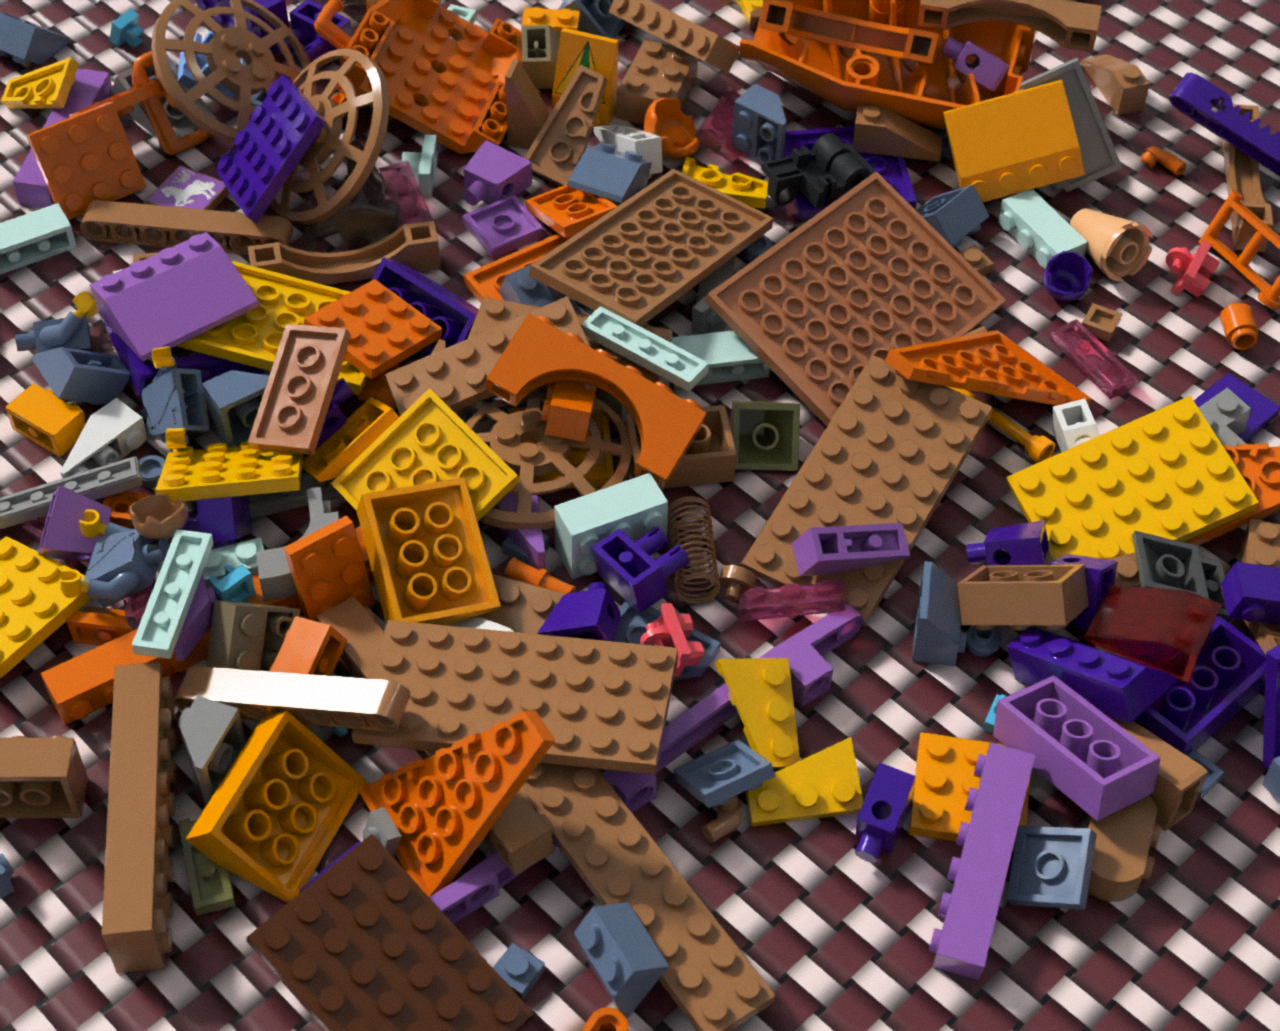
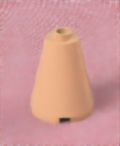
(1113, 242)

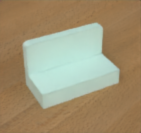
(424, 164)

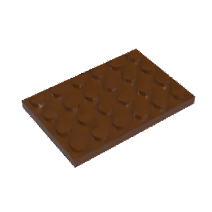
(381, 956)

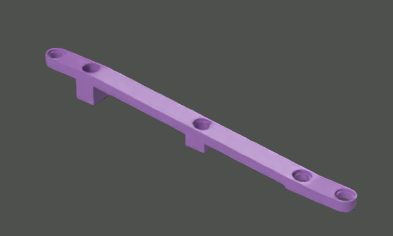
(809, 678)

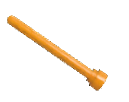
(1038, 447)

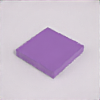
(503, 226)

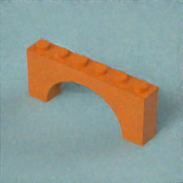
(850, 32)
(546, 355)

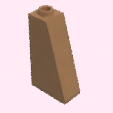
(1177, 778)

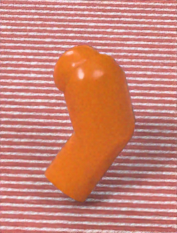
(1165, 158)

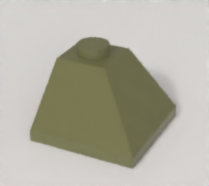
(766, 435)

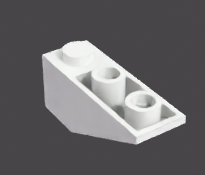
(1073, 424)
(106, 438)

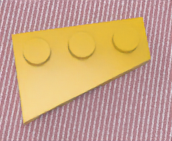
(42, 87)
(737, 185)
(765, 703)
(809, 789)

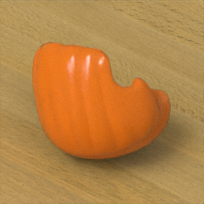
(673, 126)

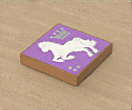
(189, 190)

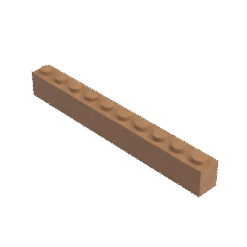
(520, 833)

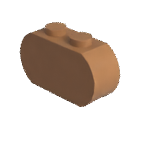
(1123, 850)

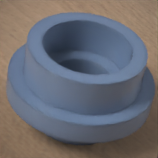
(980, 646)

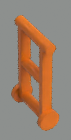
(1269, 294)

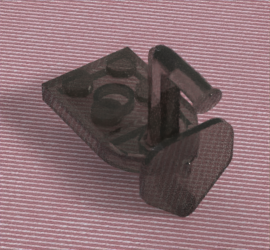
(362, 223)

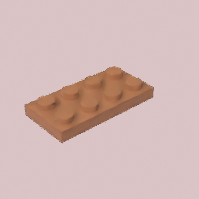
(299, 389)

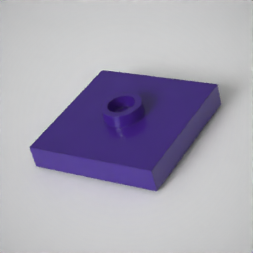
(1262, 408)

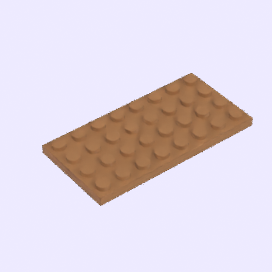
(652, 248)
(875, 463)
(594, 696)

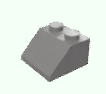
(212, 741)

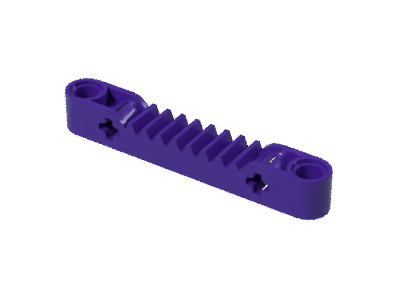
(1197, 97)

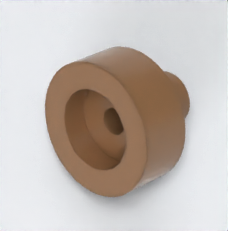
(736, 580)

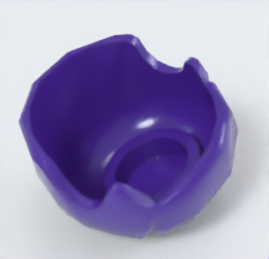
(1067, 276)

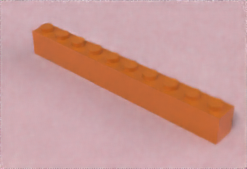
(88, 679)

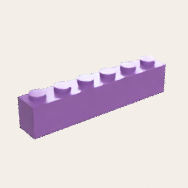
(87, 90)
(983, 862)

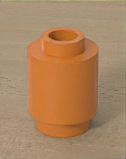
(1239, 326)

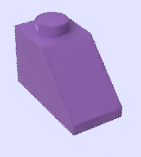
(197, 620)

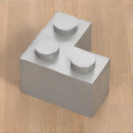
(1226, 417)

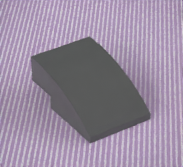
(1178, 566)

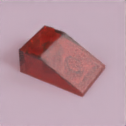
(1155, 627)

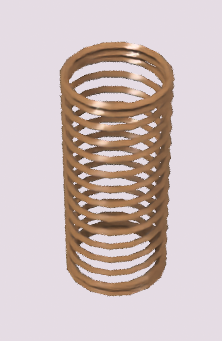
(696, 574)

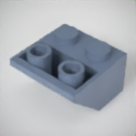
(759, 124)
(82, 374)

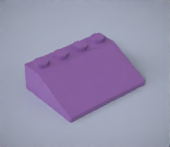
(173, 295)

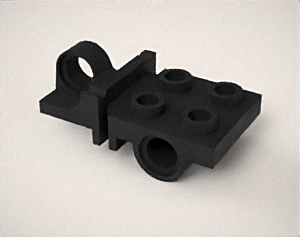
(825, 171)

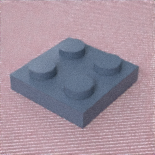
(724, 773)
(1051, 867)

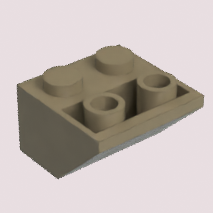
(540, 54)
(247, 634)

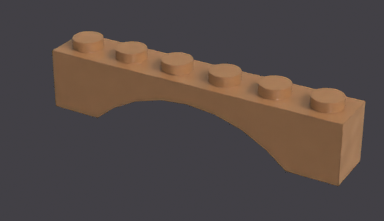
(1066, 22)
(678, 32)
(1244, 178)
(411, 243)

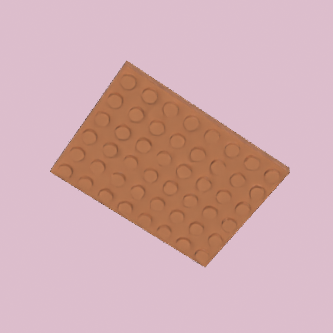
(851, 288)

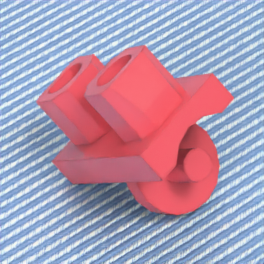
(1193, 268)
(671, 631)

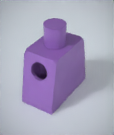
(986, 68)
(495, 174)
(62, 530)

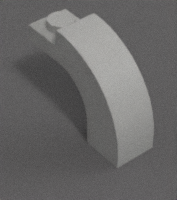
(272, 563)

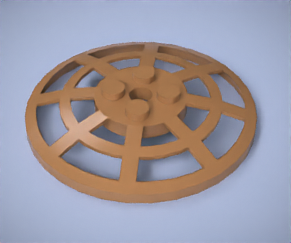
(222, 61)
(328, 137)
(545, 456)

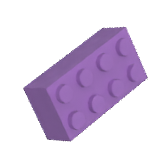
(1077, 747)

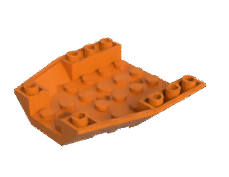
(461, 102)

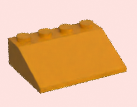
(1015, 142)
(427, 553)
(277, 807)

